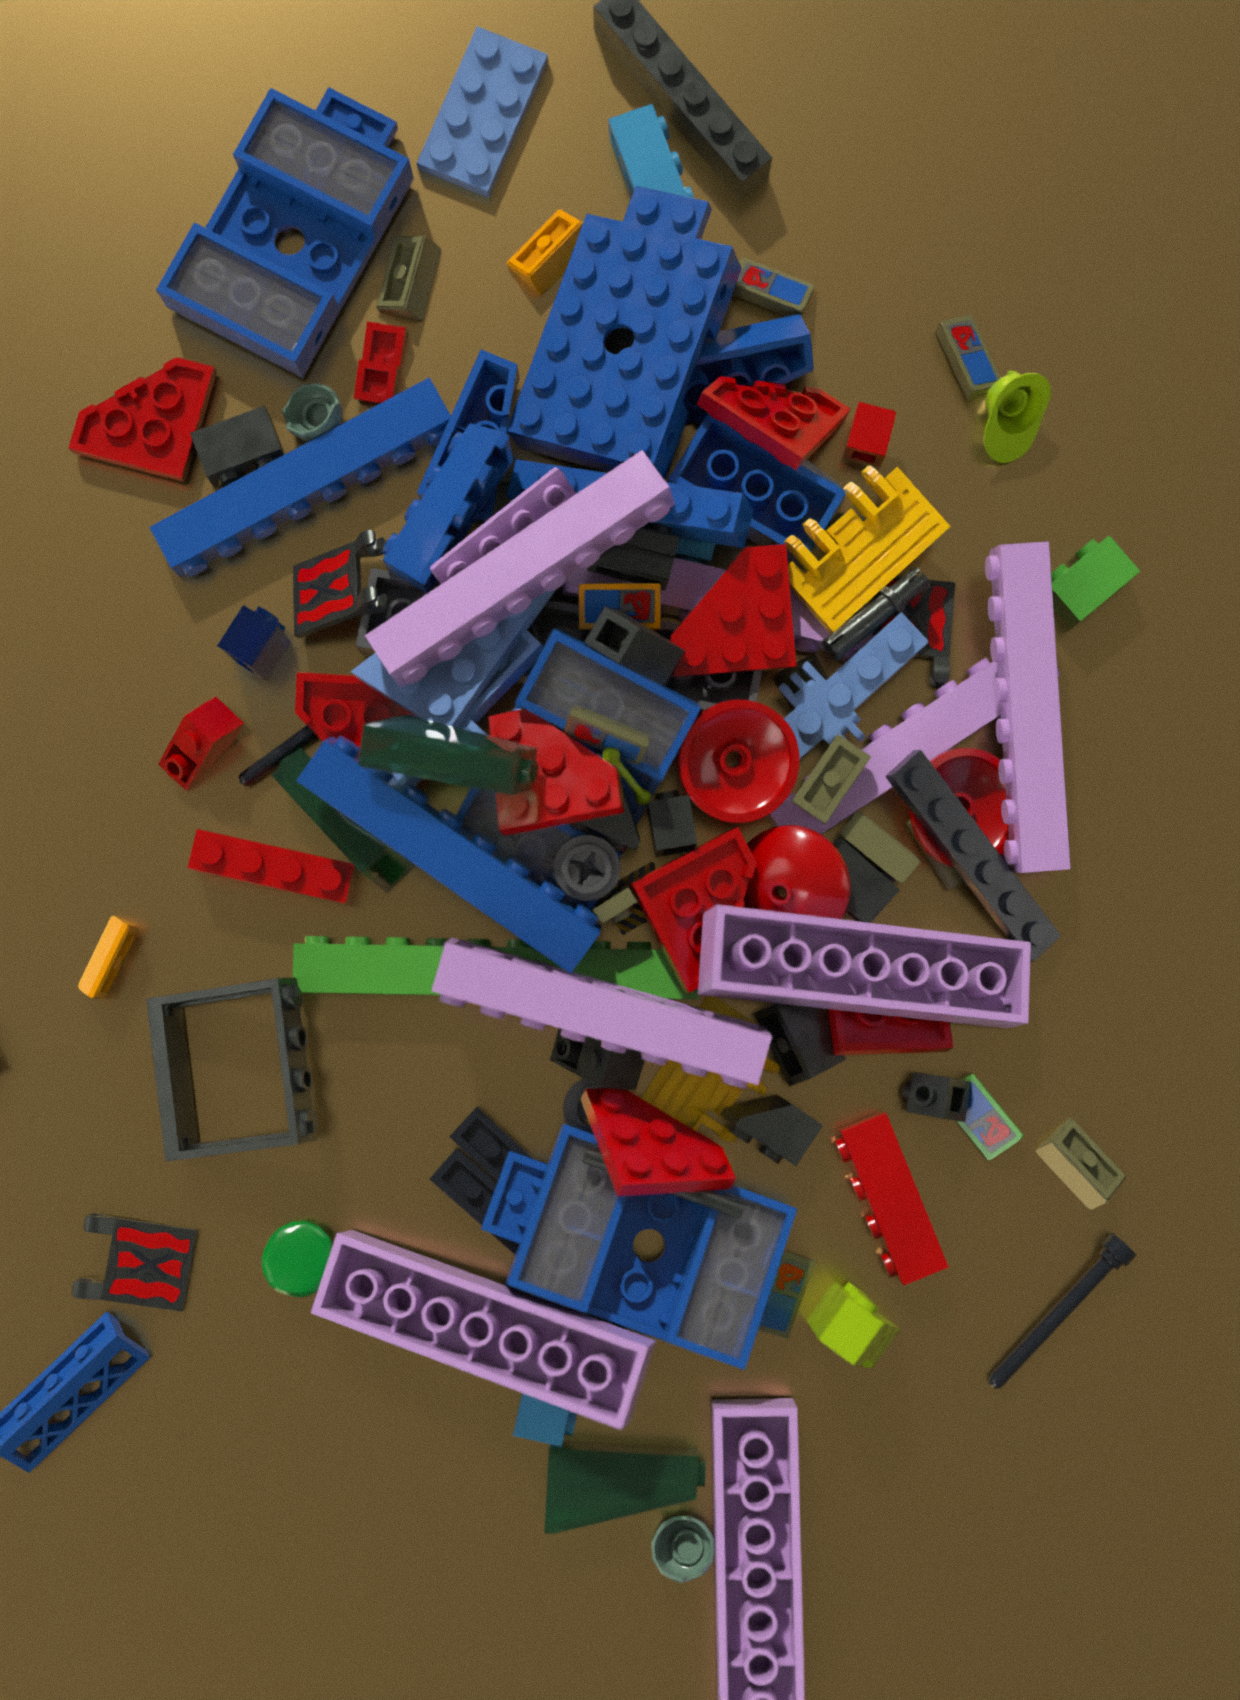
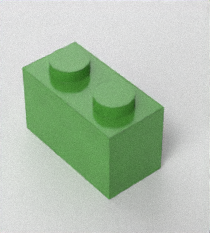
(1091, 580)

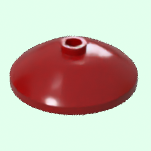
(764, 767)
(976, 783)
(807, 869)

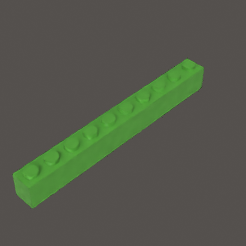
(411, 969)

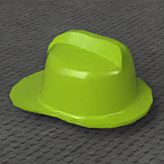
(1015, 414)

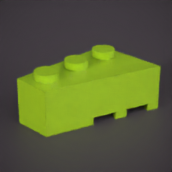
(851, 1326)

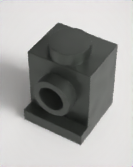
(937, 1096)

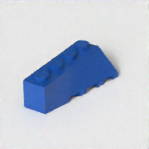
(751, 353)
(482, 402)
(449, 505)

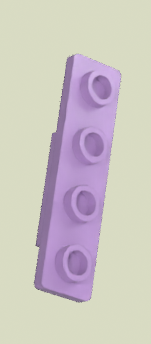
(520, 513)

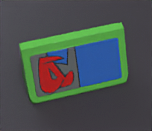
(987, 1122)

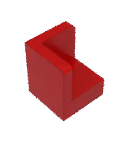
(869, 434)

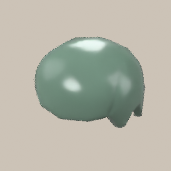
(312, 411)
(683, 1548)

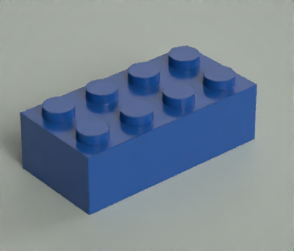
(777, 492)

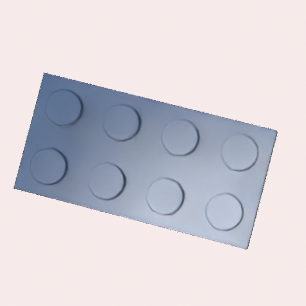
(482, 112)

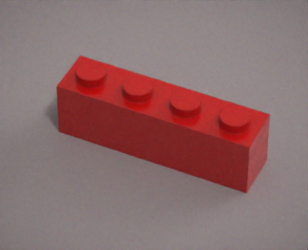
(274, 867)
(891, 1197)

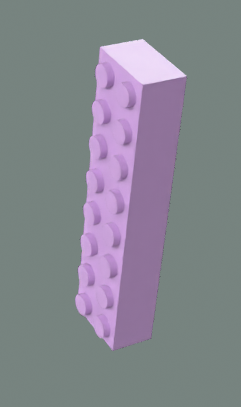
(864, 967)
(602, 1011)
(484, 1328)
(757, 1549)

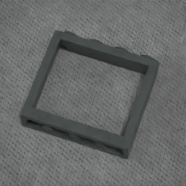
(174, 1074)

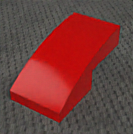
(380, 362)

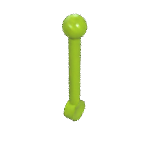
(612, 756)

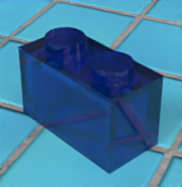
(255, 641)

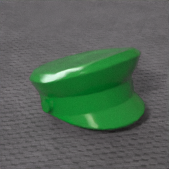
(296, 1258)

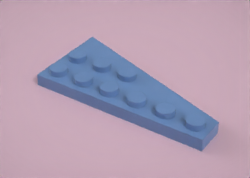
(454, 684)

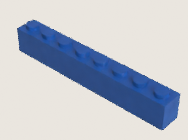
(302, 479)
(451, 853)

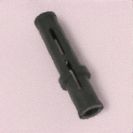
(887, 604)

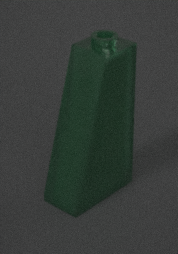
(447, 755)
(363, 849)
(616, 1480)

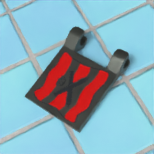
(330, 586)
(933, 616)
(145, 1263)

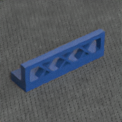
(58, 1390)

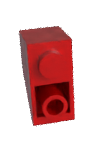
(200, 742)

